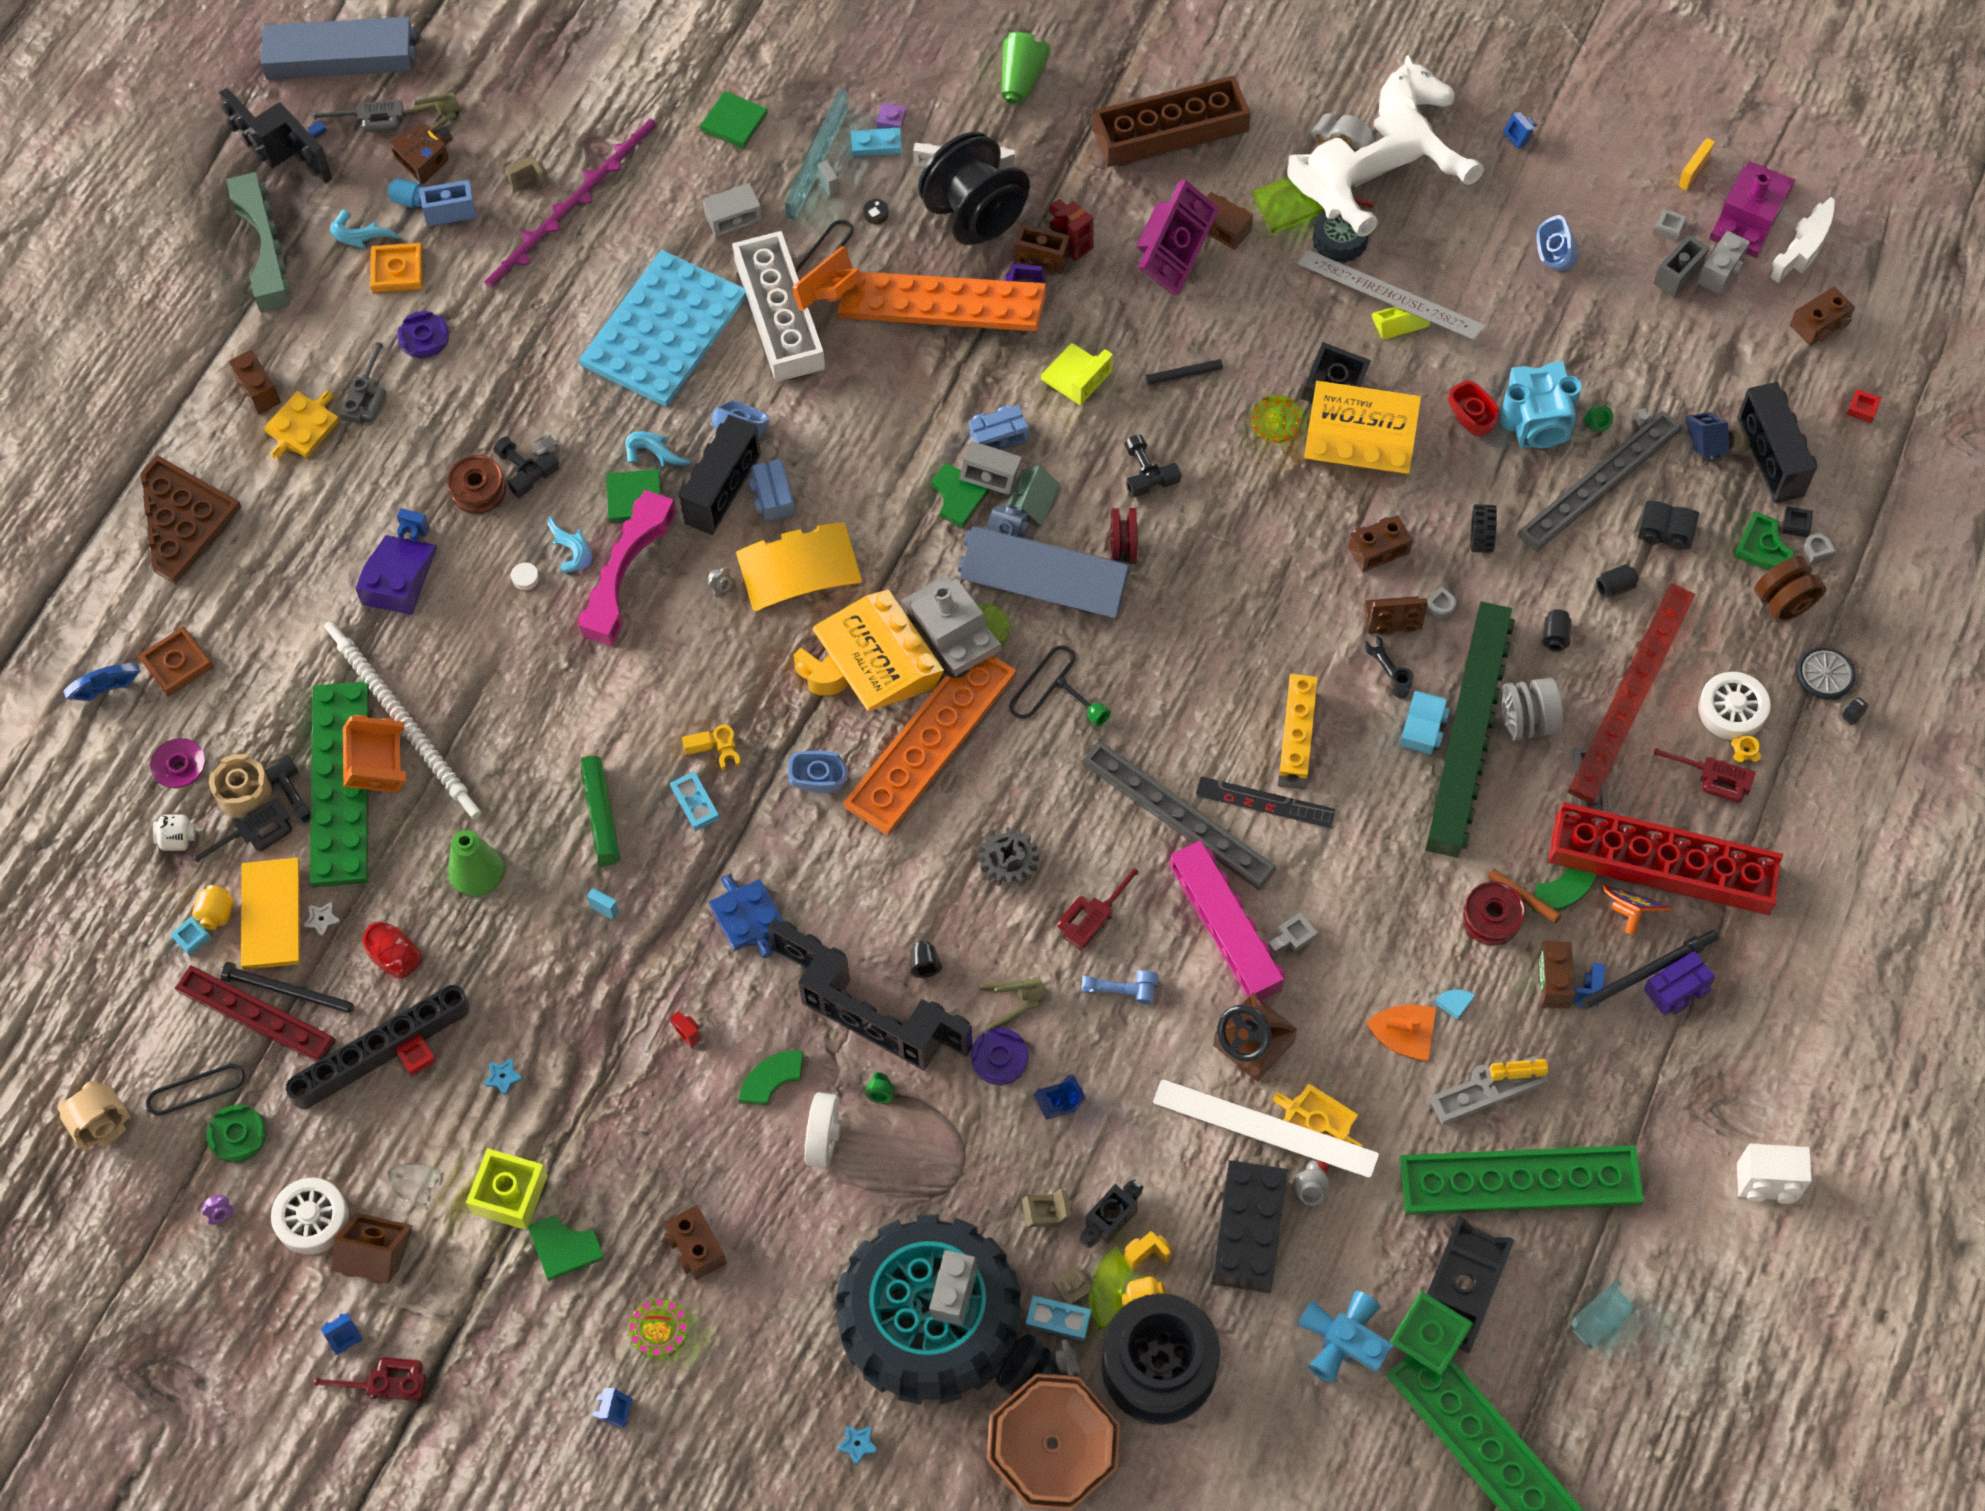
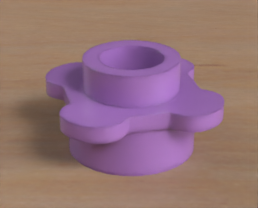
(217, 1209)

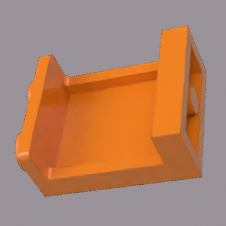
(372, 754)

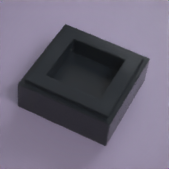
(1797, 521)

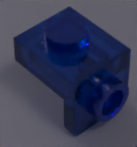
(1060, 1098)

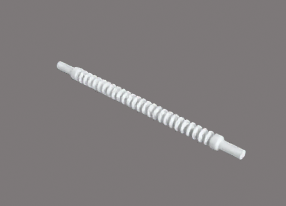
(376, 685)

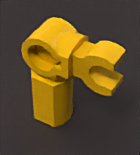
(721, 738)

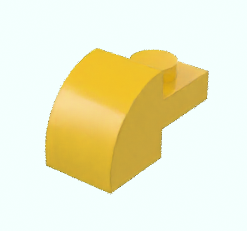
(823, 677)

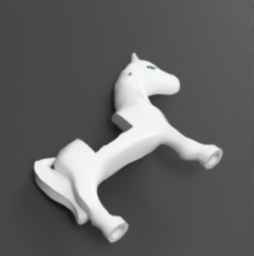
(1407, 136)

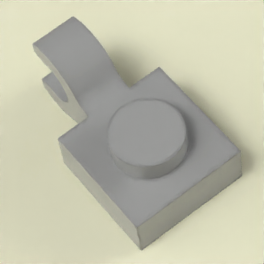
(1293, 934)

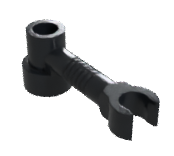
(1400, 677)
(281, 773)

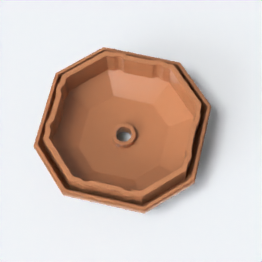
(1084, 1436)

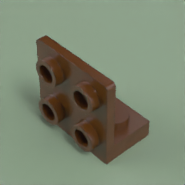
(1395, 614)

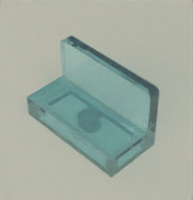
(1602, 1315)

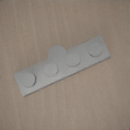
(1481, 1093)

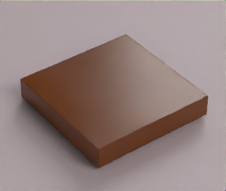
(175, 661)

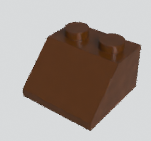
(370, 1248)

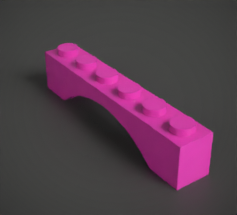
(649, 521)

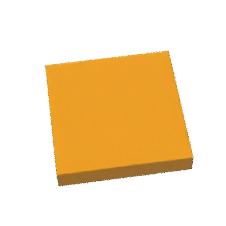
(396, 267)

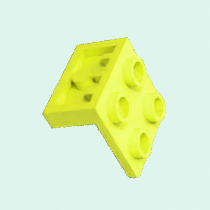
(1078, 372)

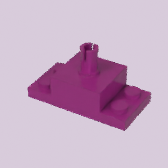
(1753, 206)
(1176, 236)

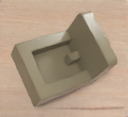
(525, 171)
(1047, 1209)

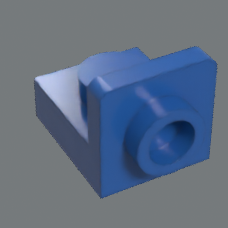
(1592, 982)

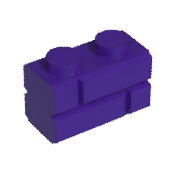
(1679, 984)

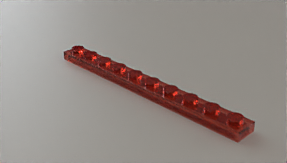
(1631, 694)

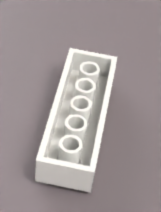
(783, 329)

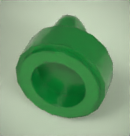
(1599, 418)
(880, 1089)

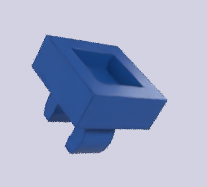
(1519, 129)
(412, 522)
(341, 1333)
(614, 1407)

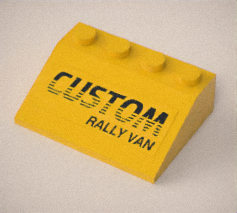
(1362, 427)
(879, 651)

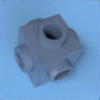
(1009, 520)

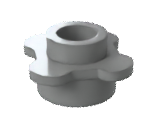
(544, 444)
(720, 581)

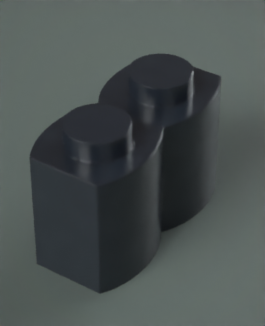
(1668, 525)

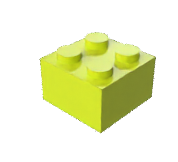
(507, 1189)

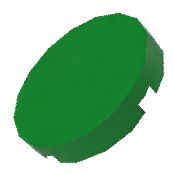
(236, 1133)

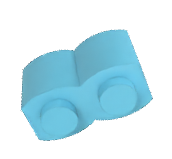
(1424, 722)

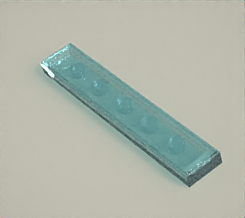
(816, 154)

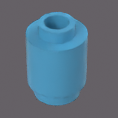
(405, 193)

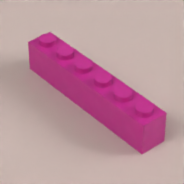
(1226, 921)

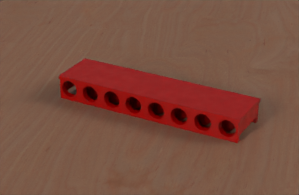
(1663, 860)

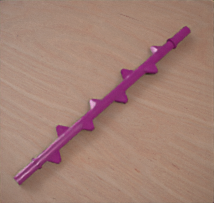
(581, 195)

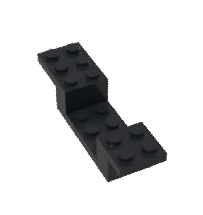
(824, 992)

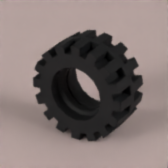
(1483, 528)

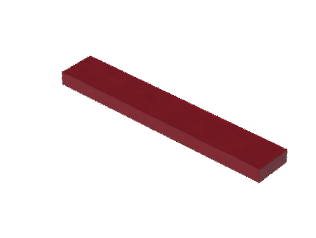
(255, 1014)

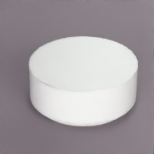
(524, 576)

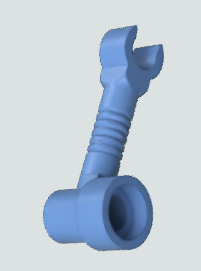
(1144, 986)

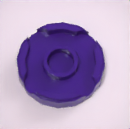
(423, 334)
(999, 1056)

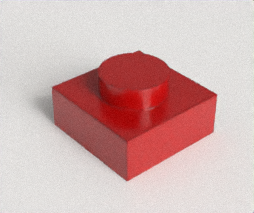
(1864, 406)
(685, 1028)
(415, 1055)

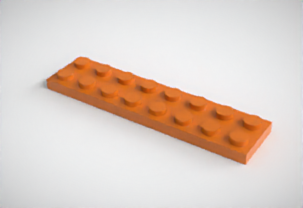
(945, 301)
(927, 744)

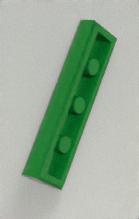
(599, 811)

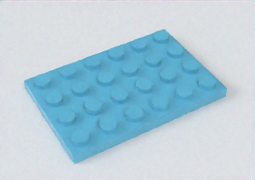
(663, 328)

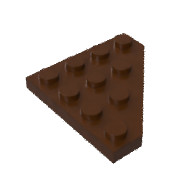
(181, 516)

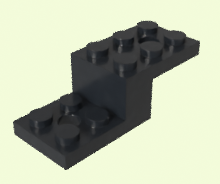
(275, 135)

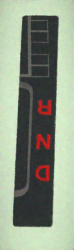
(1265, 802)

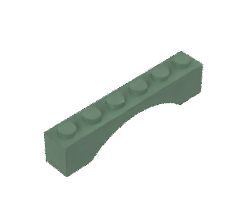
(267, 278)

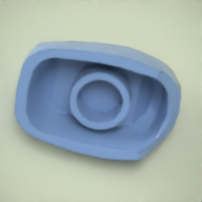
(1557, 244)
(742, 412)
(817, 771)

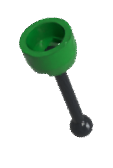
(1096, 712)

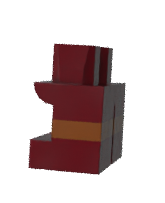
(1076, 223)

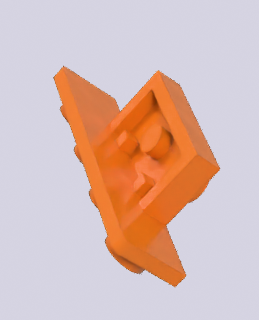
(827, 280)

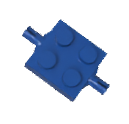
(745, 914)

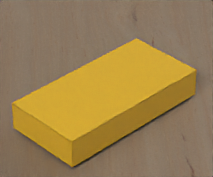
(1696, 164)

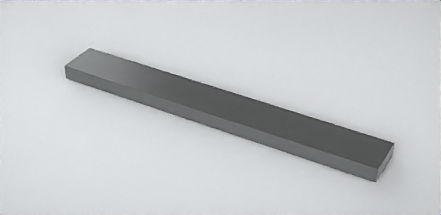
(1599, 481)
(1179, 815)

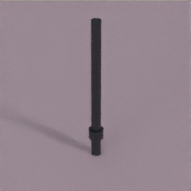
(1693, 944)

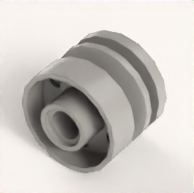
(1532, 708)

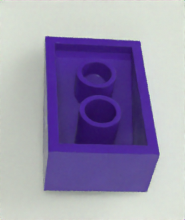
(395, 574)

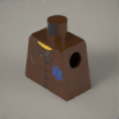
(421, 151)

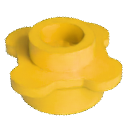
(1748, 742)

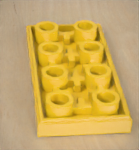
(270, 913)

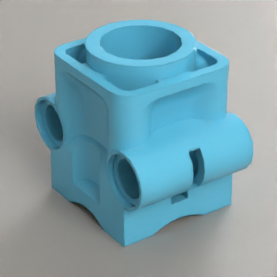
(1540, 405)

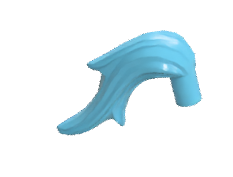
(357, 237)
(653, 443)
(576, 542)

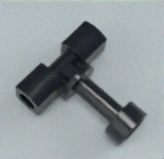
(527, 469)
(1150, 473)

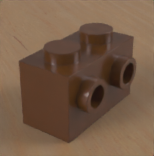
(1041, 248)
(1822, 316)
(1379, 543)
(695, 1242)

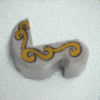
(1348, 128)

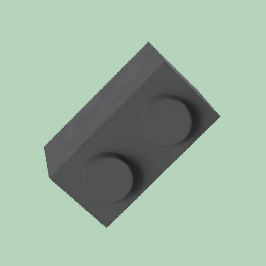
(1681, 265)

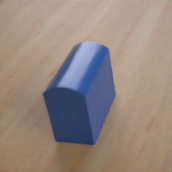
(317, 129)

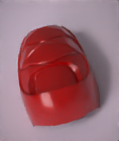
(1473, 408)
(391, 949)

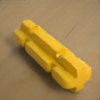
(1519, 1069)

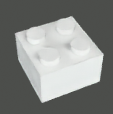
(1773, 1173)

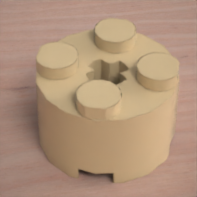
(240, 785)
(94, 1115)

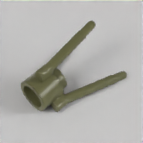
(445, 104)
(1028, 990)

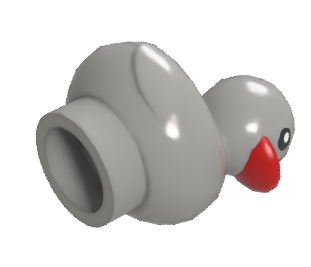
(1312, 1183)

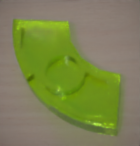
(1107, 1287)

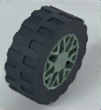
(1337, 239)

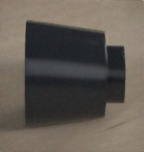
(924, 960)

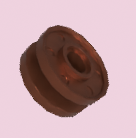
(481, 497)

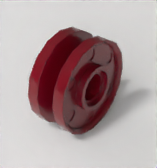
(1124, 535)
(1490, 929)

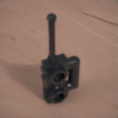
(249, 828)

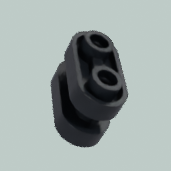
(1025, 1361)

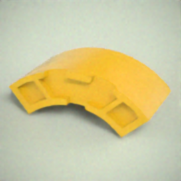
(798, 565)

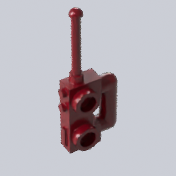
(1714, 771)
(1096, 916)
(385, 1387)

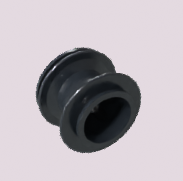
(966, 181)
(1157, 1395)

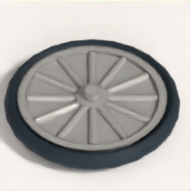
(1826, 673)

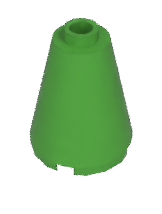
(1022, 65)
(474, 865)

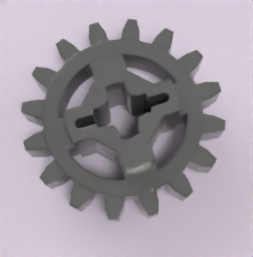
(1015, 866)

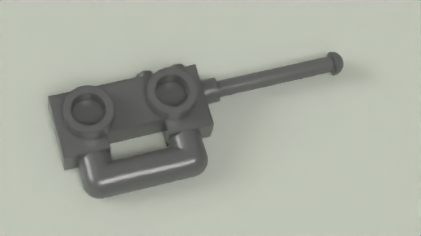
(370, 112)
(361, 389)

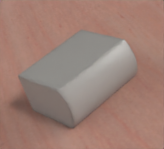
(1641, 417)

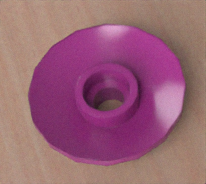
(176, 753)

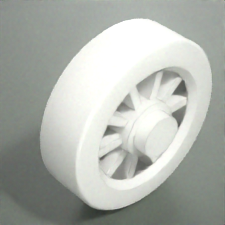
(1734, 705)
(822, 1130)
(309, 1216)

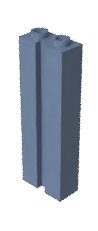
(338, 48)
(1044, 571)

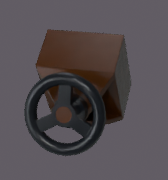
(1253, 1036)

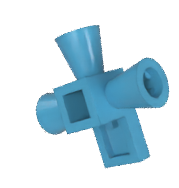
(1345, 1337)

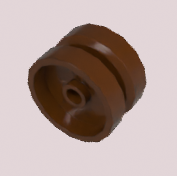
(1790, 589)

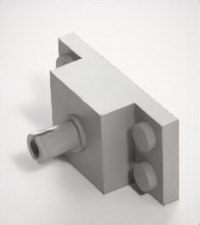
(952, 624)

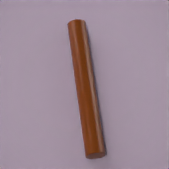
(1527, 897)

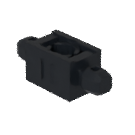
(1107, 1231)

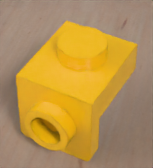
(1140, 1250)

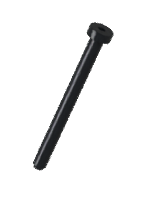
(231, 972)

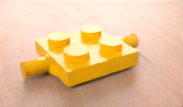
(301, 425)
(1318, 1113)

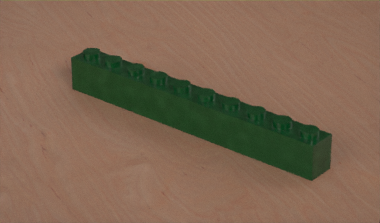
(1469, 730)

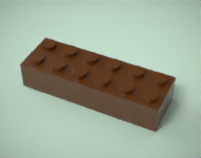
(1171, 121)

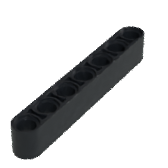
(371, 1059)

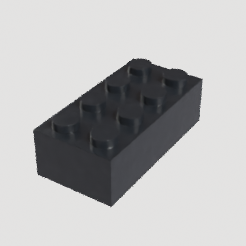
(1777, 442)
(719, 474)
(1249, 1226)

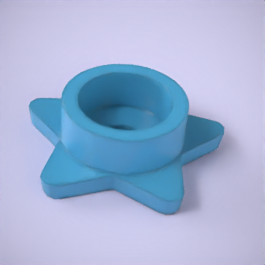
(505, 1083)
(857, 1452)

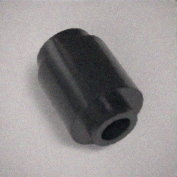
(1617, 581)
(1557, 630)

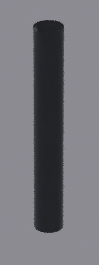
(1184, 372)

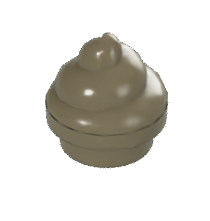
(1738, 441)

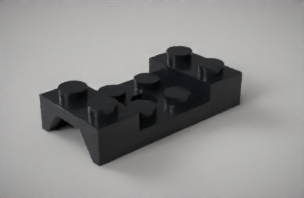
(1479, 1258)

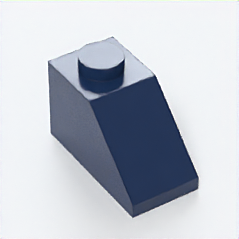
(1708, 434)

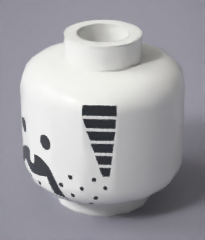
(173, 832)

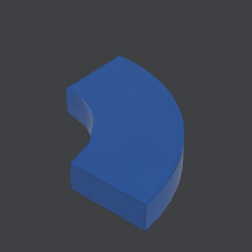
(101, 680)

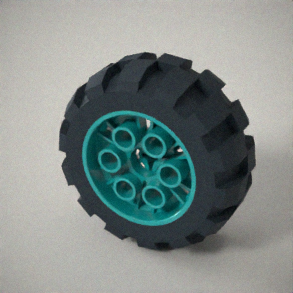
(945, 1364)

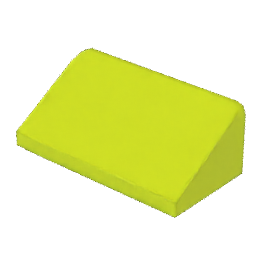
(1396, 322)

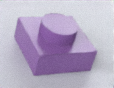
(891, 116)

